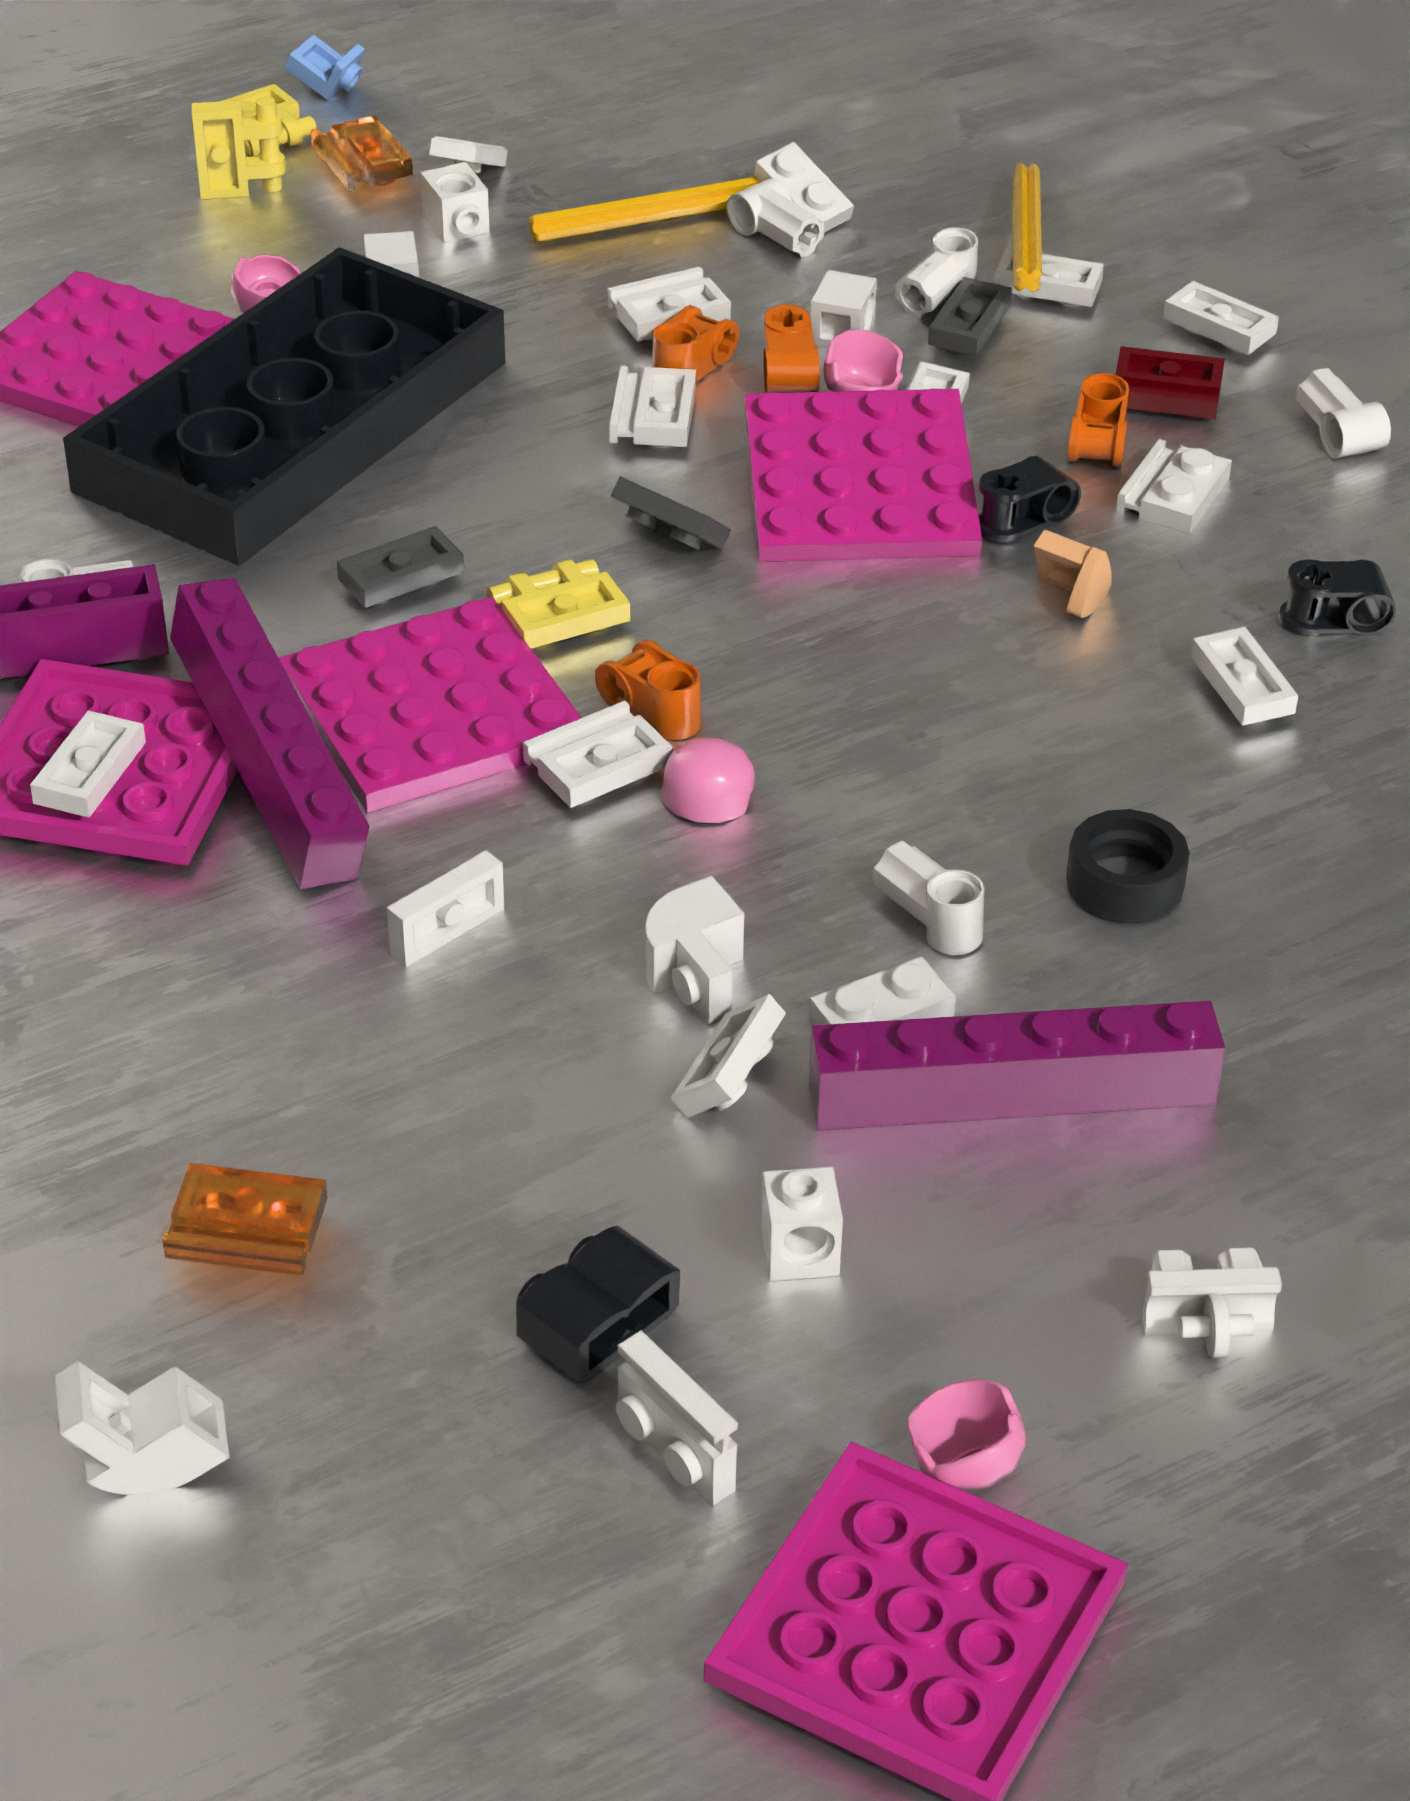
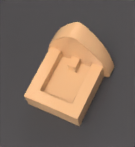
(1074, 568)

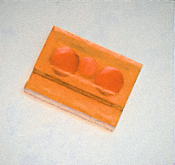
(362, 152)
(245, 1218)

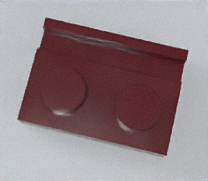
(1171, 381)

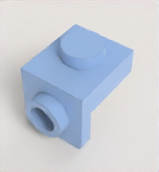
(324, 68)

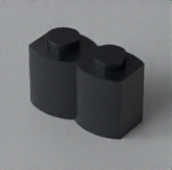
(596, 1302)

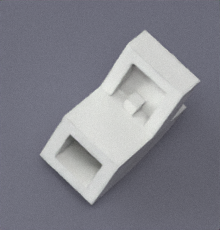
(692, 943)
(141, 1439)

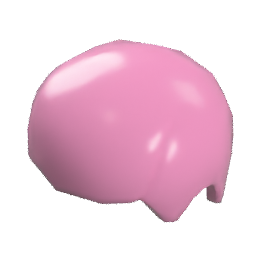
(260, 277)
(862, 362)
(708, 780)
(968, 1434)

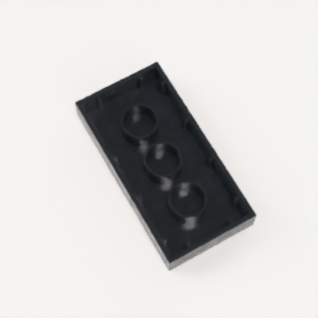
(285, 404)

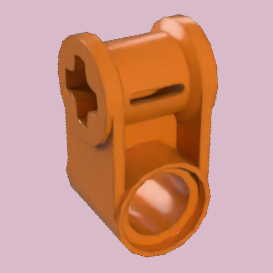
(694, 342)
(790, 353)
(1100, 420)
(656, 688)

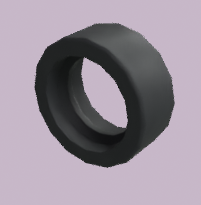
(1120, 895)

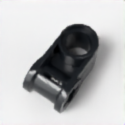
(1025, 499)
(1338, 596)

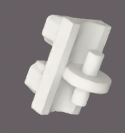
(1210, 1302)

